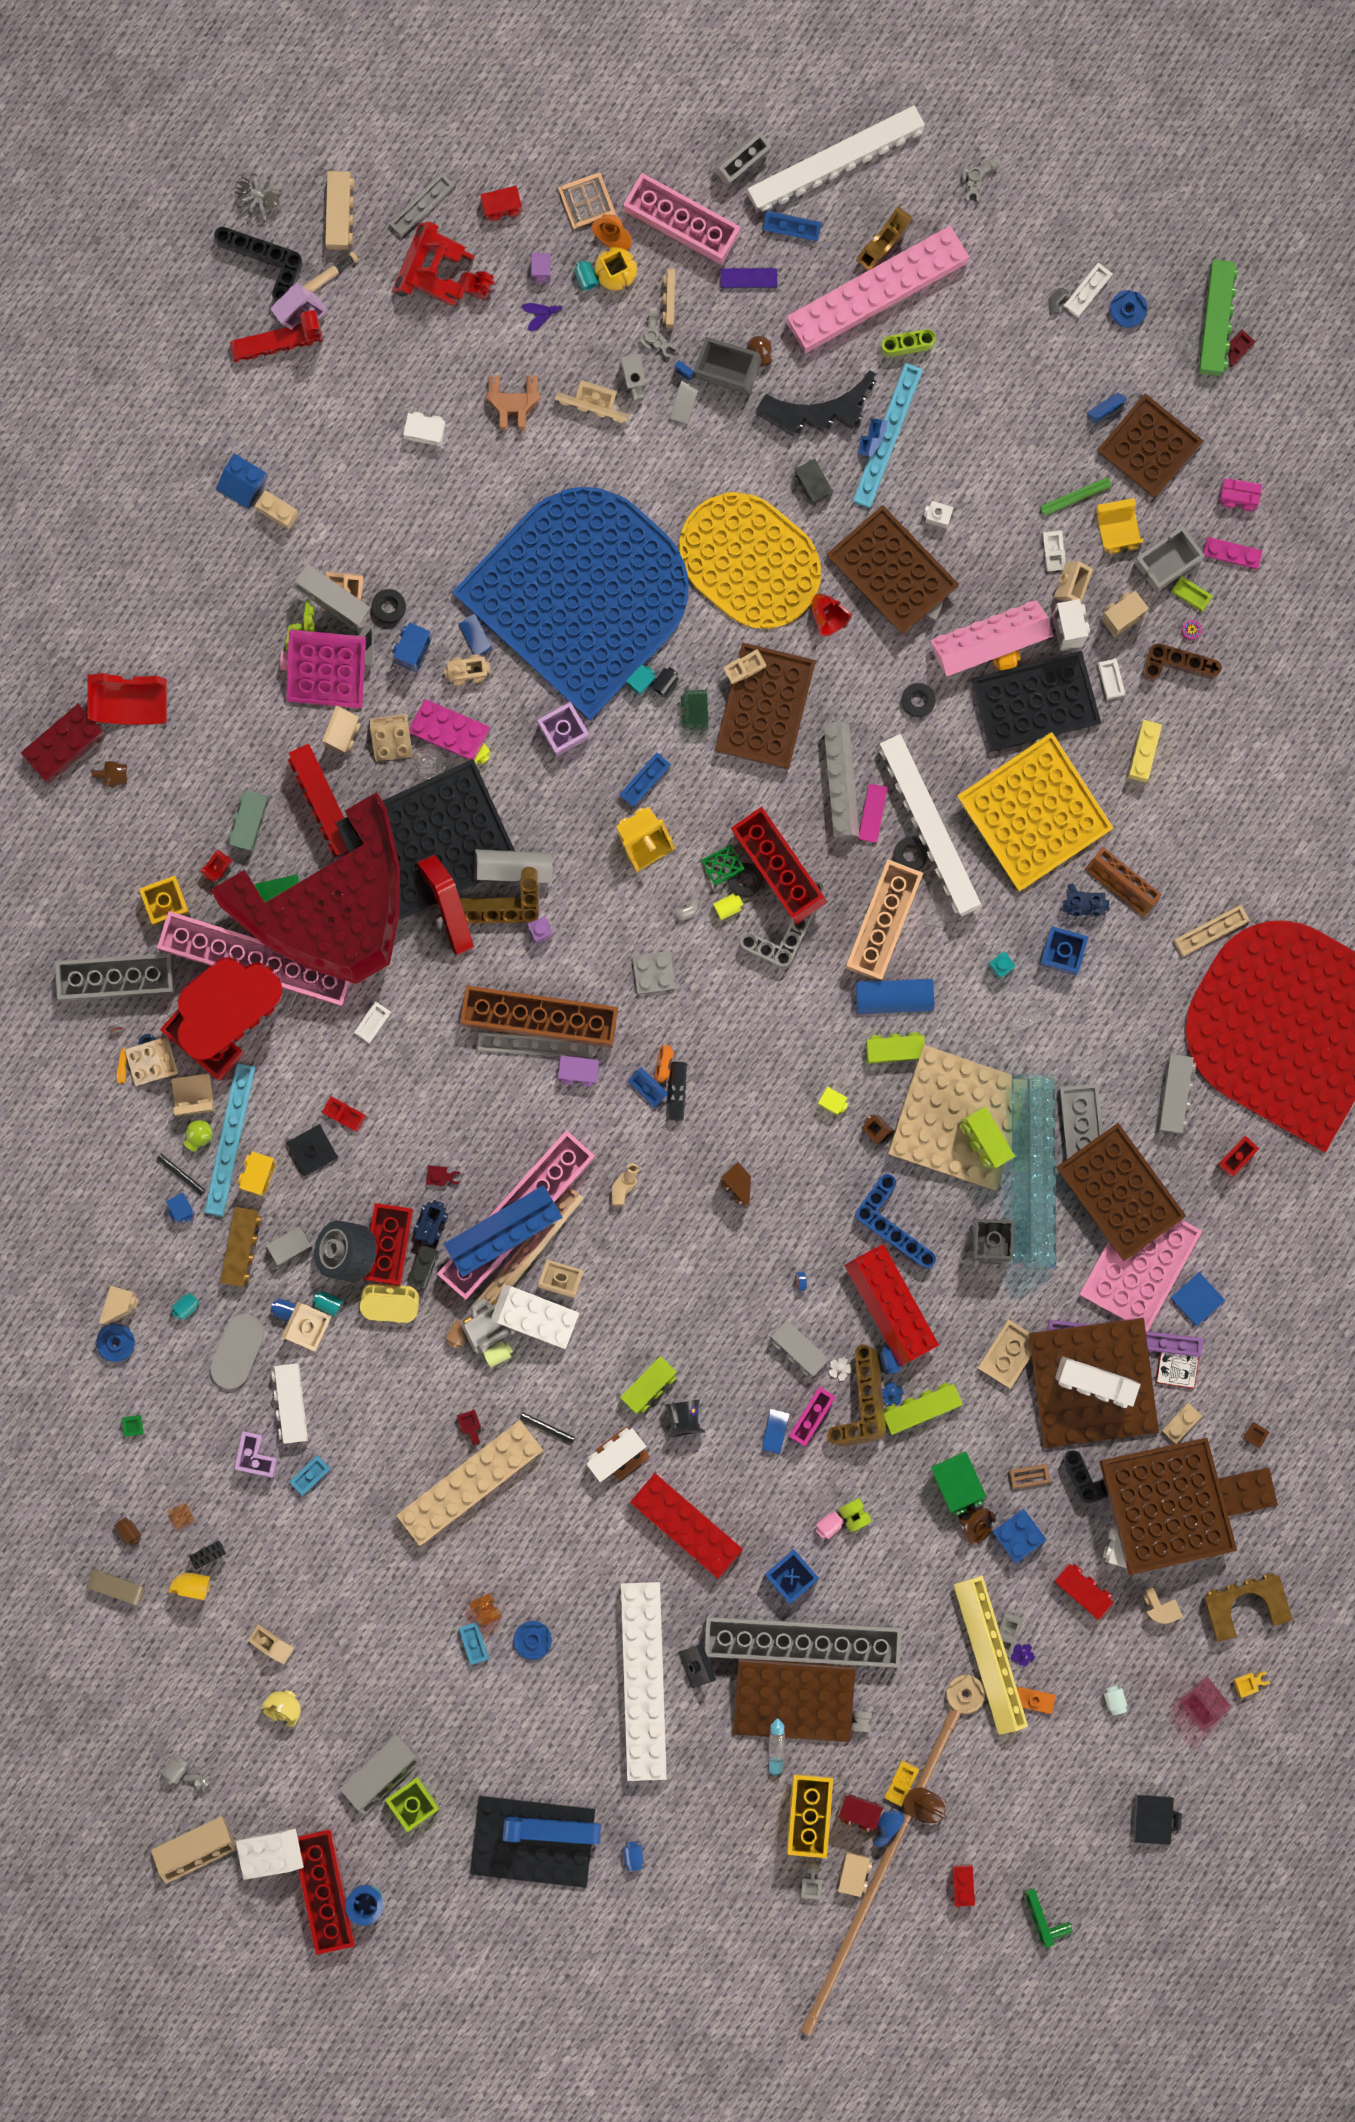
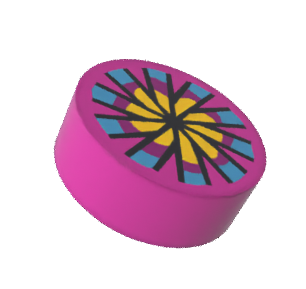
(1191, 630)

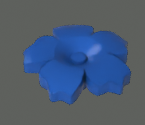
(892, 1394)

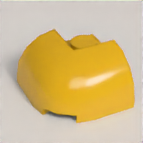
(190, 1585)

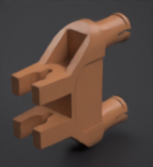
(513, 403)

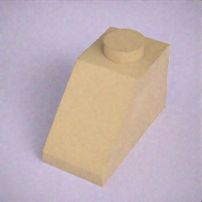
(271, 1644)

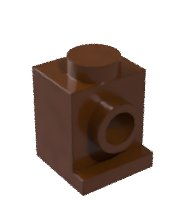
(869, 1128)

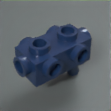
(1085, 903)
(428, 1230)

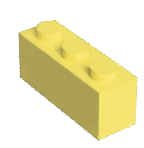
(1144, 751)

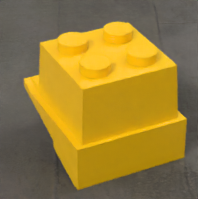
(644, 838)

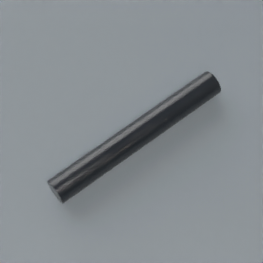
(181, 1174)
(546, 1427)

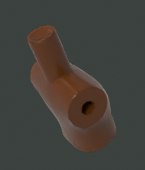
(113, 774)

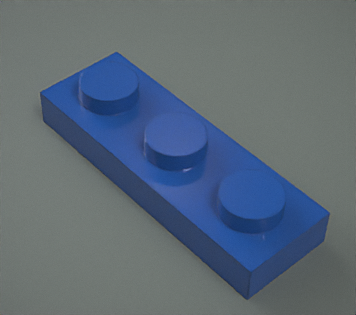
(792, 225)
(645, 780)

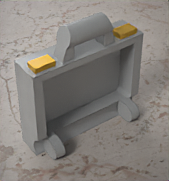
(480, 1330)

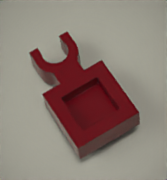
(438, 1176)

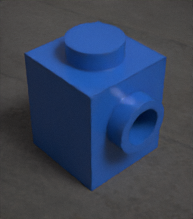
(180, 1208)

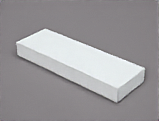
(1088, 290)

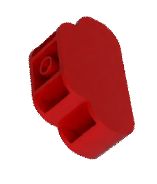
(225, 1004)

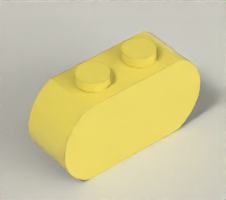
(389, 1303)

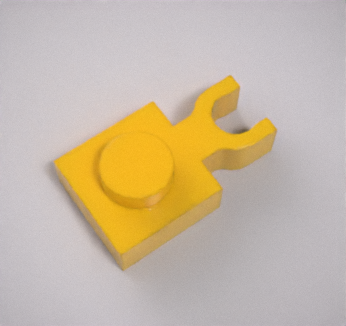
(1248, 1683)

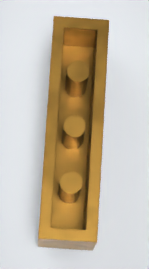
(239, 1247)

